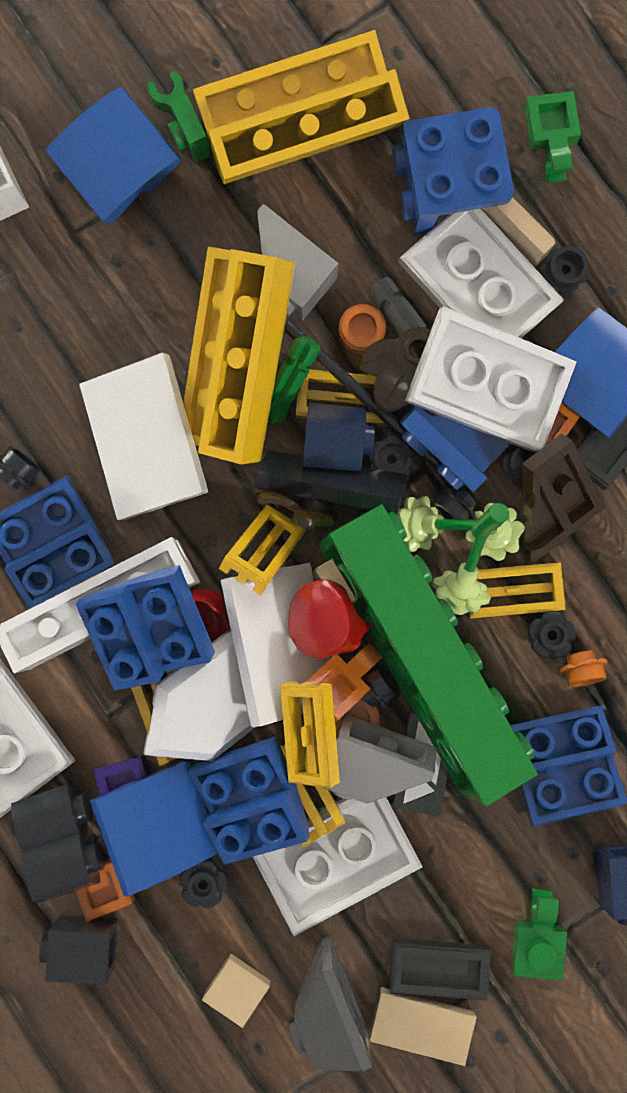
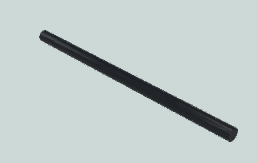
(359, 391)

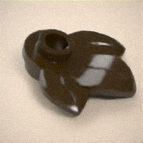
(394, 368)
(307, 513)

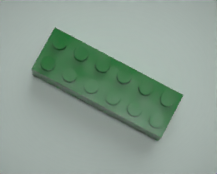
(429, 659)

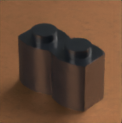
(57, 842)

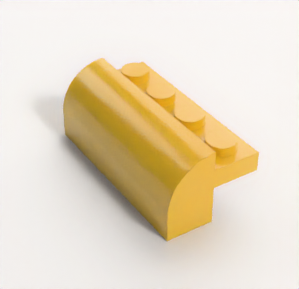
(300, 107)
(236, 352)

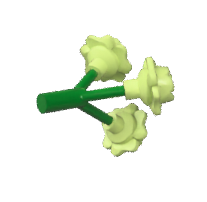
(490, 533)

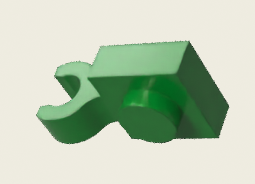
(553, 126)
(186, 127)
(540, 943)

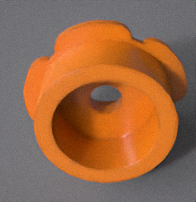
(584, 669)

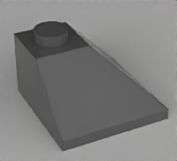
(329, 1017)

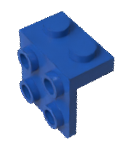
(451, 166)
(459, 447)

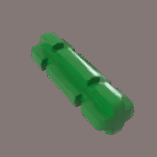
(291, 376)

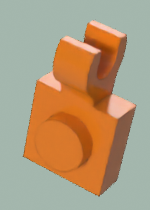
(346, 678)

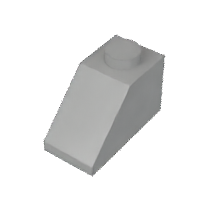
(313, 267)
(379, 761)

